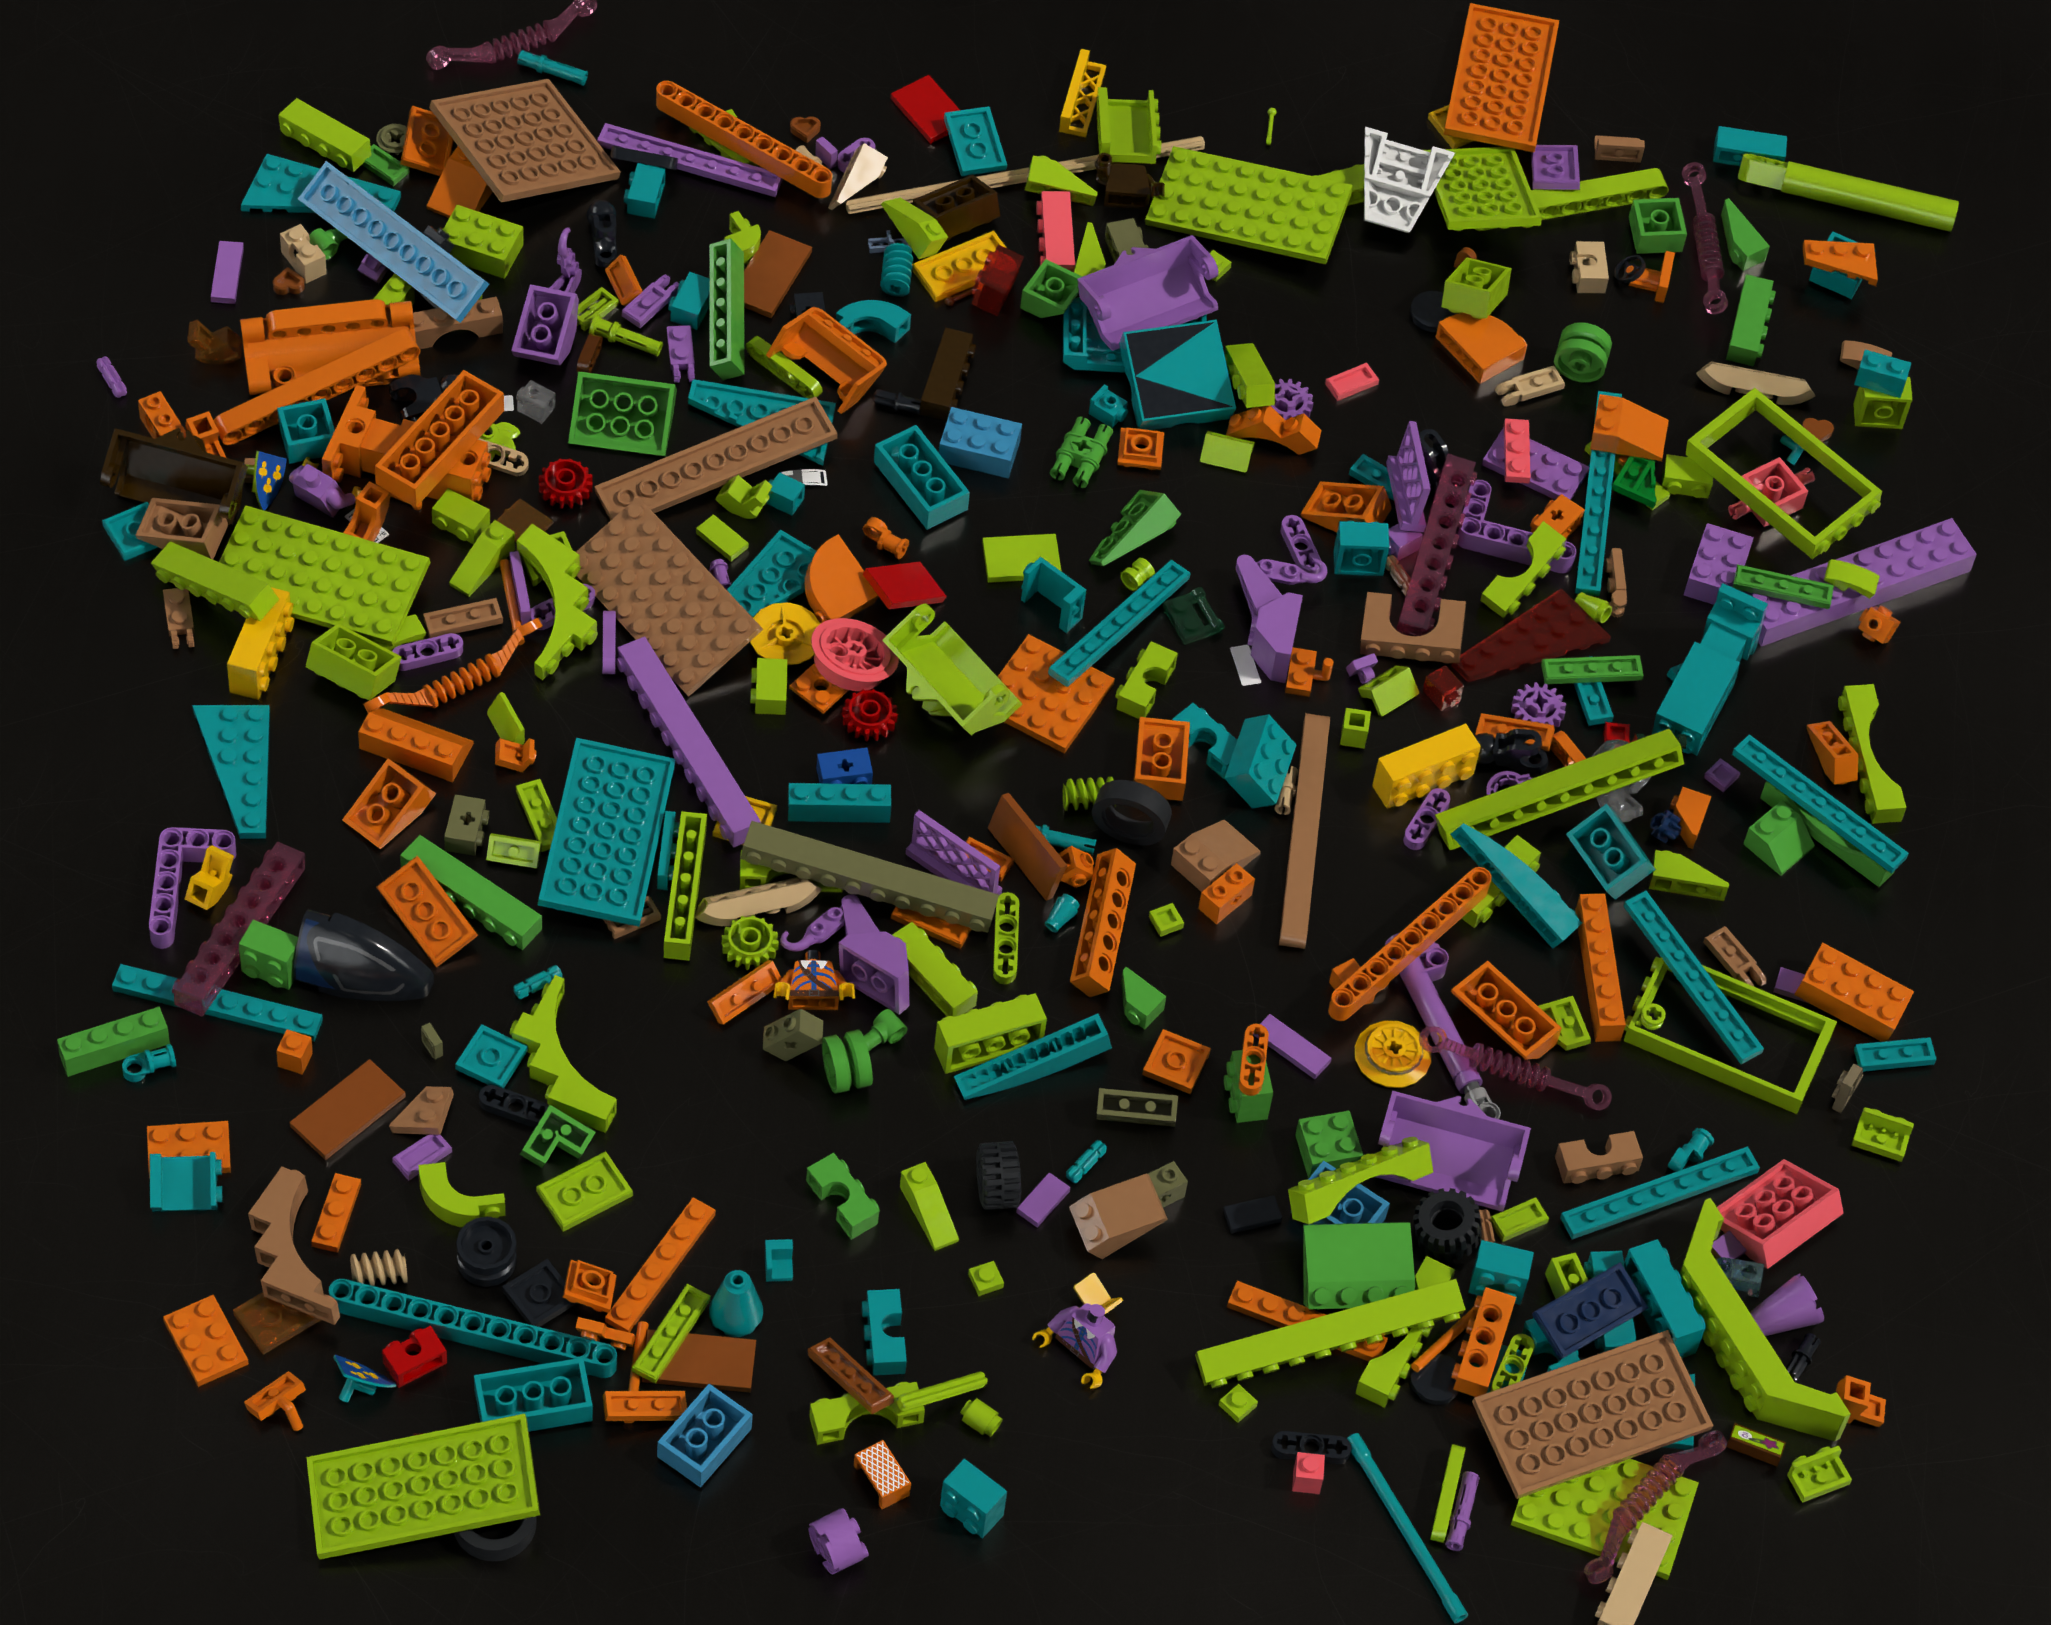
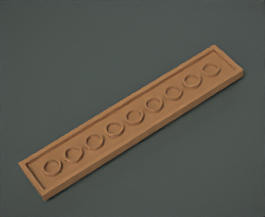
(720, 459)

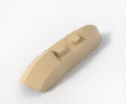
(1786, 388)
(766, 898)

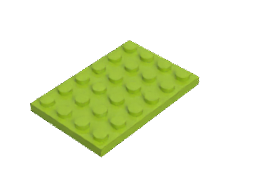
(1486, 191)
(1583, 1508)

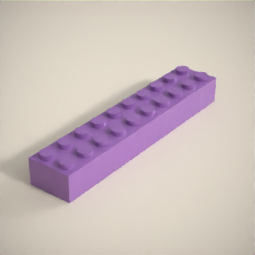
(1903, 568)

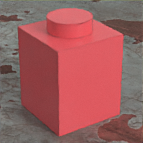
(1308, 1473)

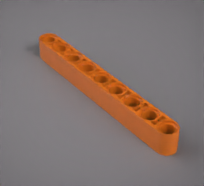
(743, 139)
(318, 384)
(1407, 953)

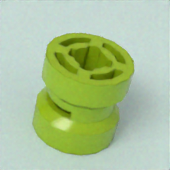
(1135, 576)

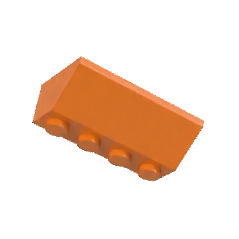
(413, 743)
(1508, 1012)

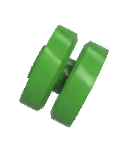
(1583, 352)
(847, 1061)

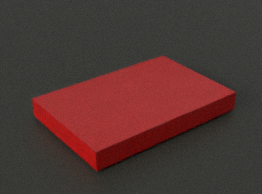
(925, 107)
(904, 585)

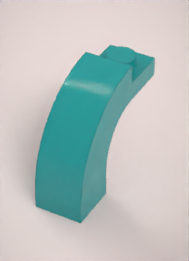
(875, 317)

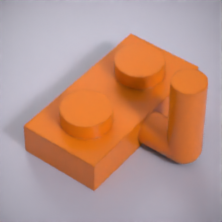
(1302, 671)
(276, 1396)

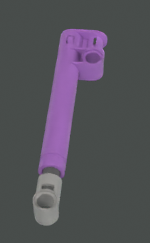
(1419, 982)

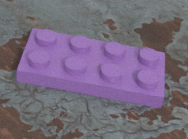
(1549, 470)

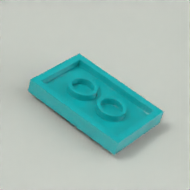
(975, 141)

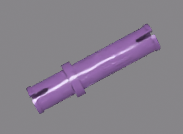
(1459, 1521)

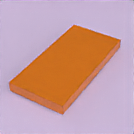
(427, 911)

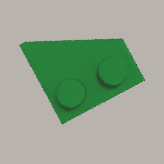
(1637, 480)

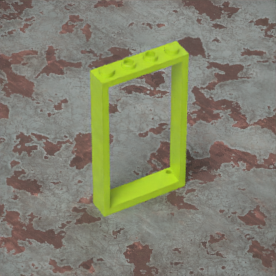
(1754, 400)

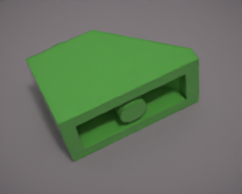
(1140, 999)

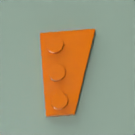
(1846, 257)

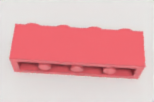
(1056, 228)

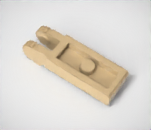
(1530, 385)

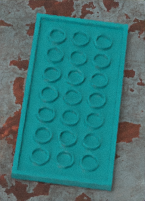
(607, 832)

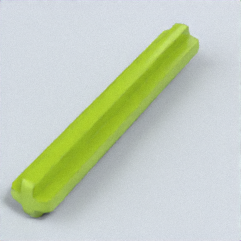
(941, 1391)

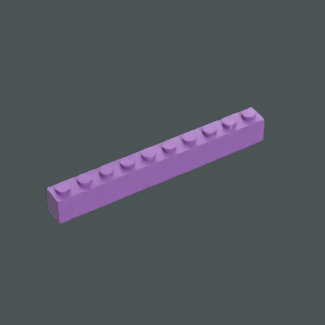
(687, 739)

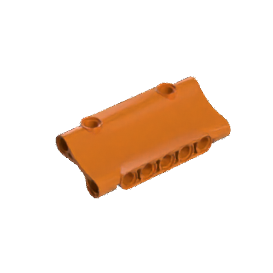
(309, 337)

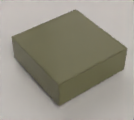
(432, 1041)

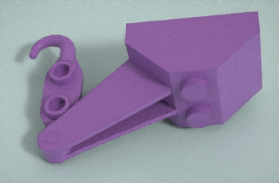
(551, 313)
(1272, 613)
(867, 957)

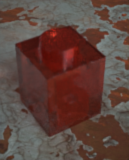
(1443, 688)

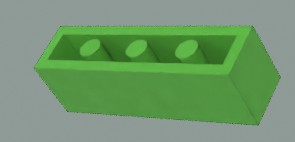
(1750, 320)
(113, 1041)

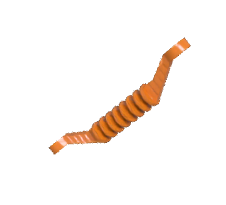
(429, 697)

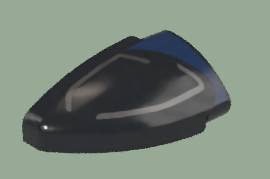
(357, 961)

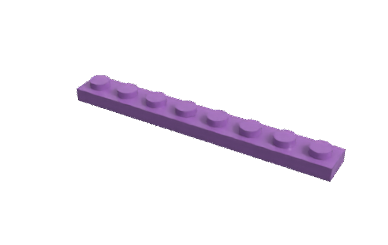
(694, 160)

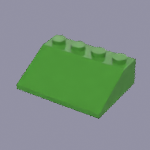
(622, 414)
(1356, 1263)

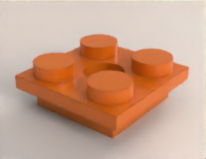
(1132, 456)
(821, 700)
(580, 1291)

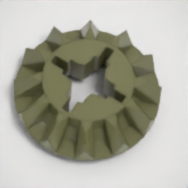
(393, 131)

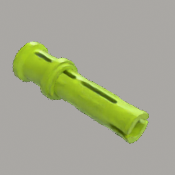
(615, 332)

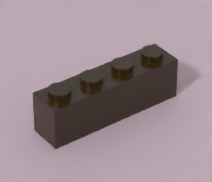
(946, 374)

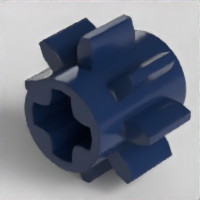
(1665, 826)

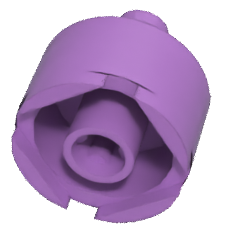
(837, 1540)

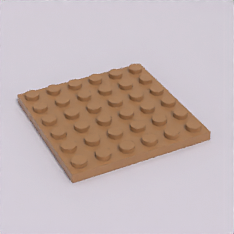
(524, 140)

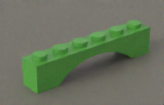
(1830, 838)

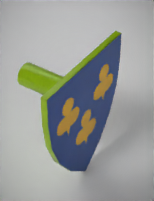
(268, 477)

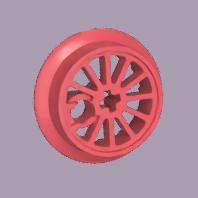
(852, 654)

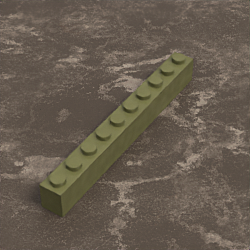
(869, 876)

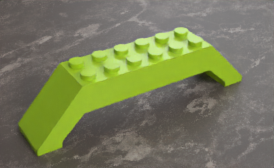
(1745, 1349)

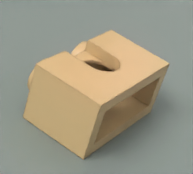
(310, 260)
(1590, 267)

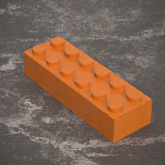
(439, 438)

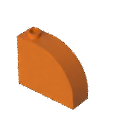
(1481, 345)
(837, 582)

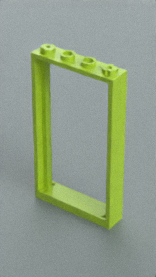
(1719, 1070)

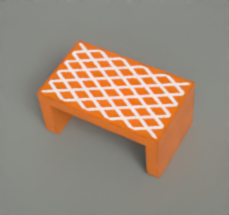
(883, 1473)

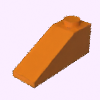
(1834, 752)

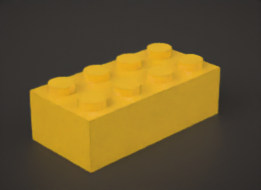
(258, 648)
(1426, 766)

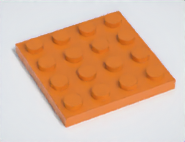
(1049, 708)

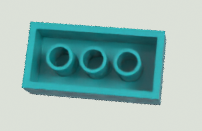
(921, 477)
(1664, 1294)
(546, 1393)

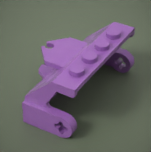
(1150, 289)
(1465, 1146)

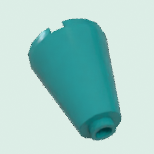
(736, 1305)

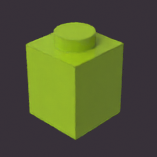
(1355, 728)

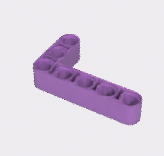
(1500, 539)
(182, 851)

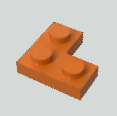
(599, 1331)

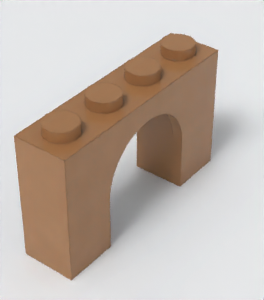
(1439, 645)

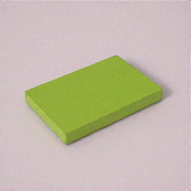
(1009, 555)
(584, 1191)

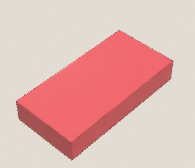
(1352, 381)

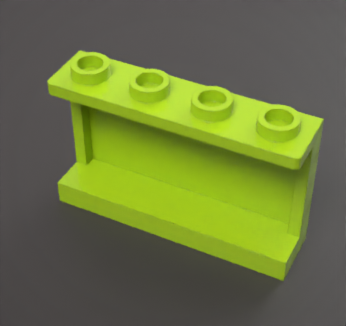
(1128, 128)

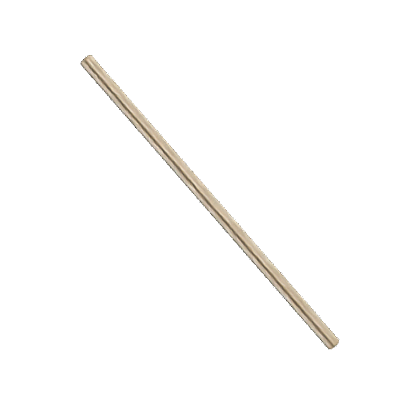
(1006, 178)

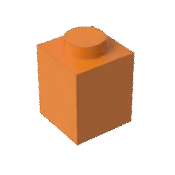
(294, 1051)

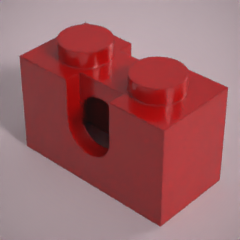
(408, 1367)

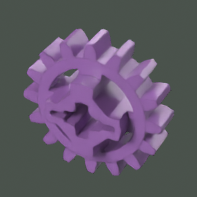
(1290, 398)
(1538, 705)

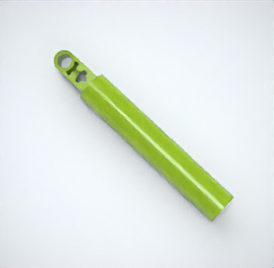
(1850, 191)

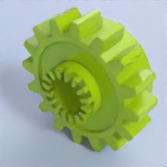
(750, 941)

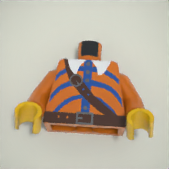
(813, 985)

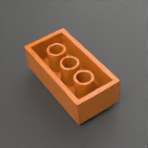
(1854, 993)

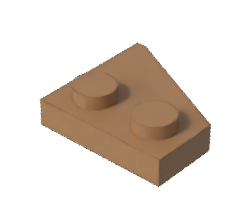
(425, 1113)

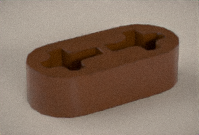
(589, 353)

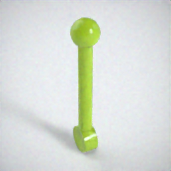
(1271, 112)

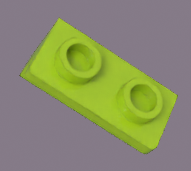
(1882, 1134)
(1818, 1473)

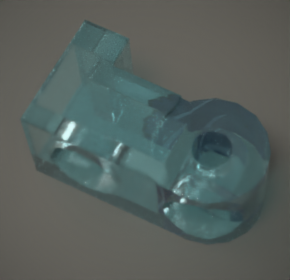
(1743, 1274)

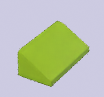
(505, 720)

